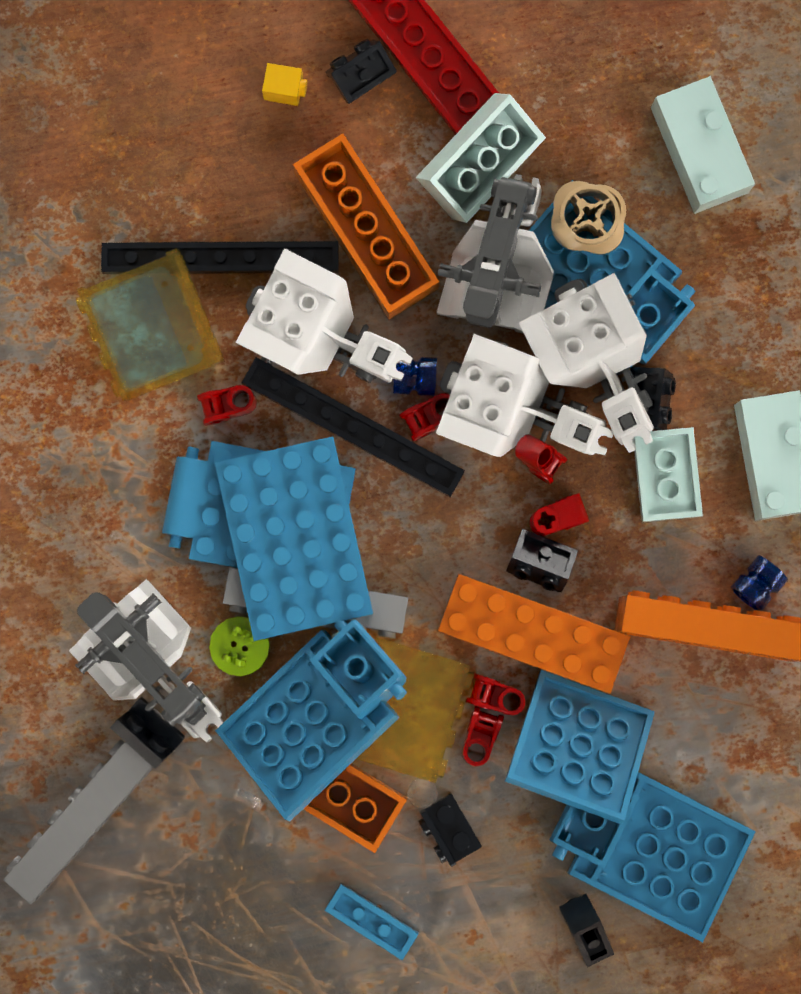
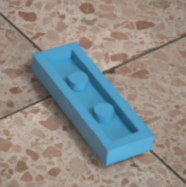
(371, 921)

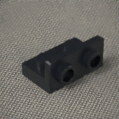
(361, 69)
(660, 386)
(542, 561)
(148, 733)
(449, 829)

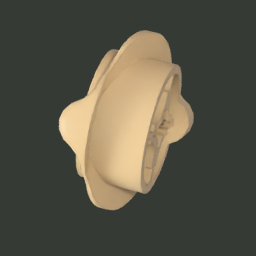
(609, 199)

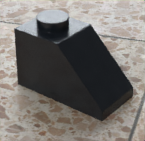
(586, 930)

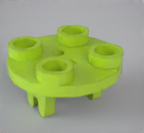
(233, 659)

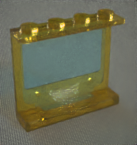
(150, 326)

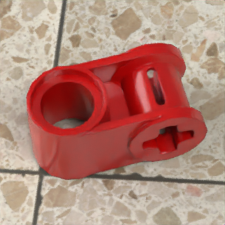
(224, 404)
(426, 415)
(539, 457)
(563, 515)
(493, 695)
(481, 734)

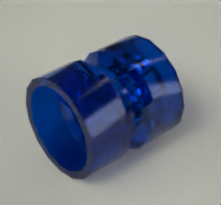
(423, 383)
(760, 582)

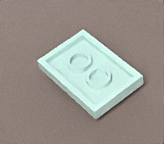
(668, 475)

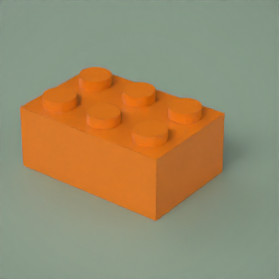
(358, 806)

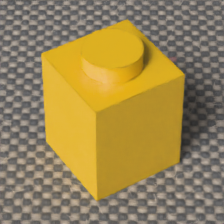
(284, 84)

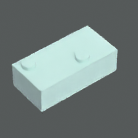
(702, 145)
(483, 150)
(772, 452)

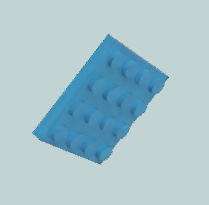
(580, 747)

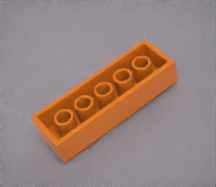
(366, 226)
(709, 628)
(533, 634)

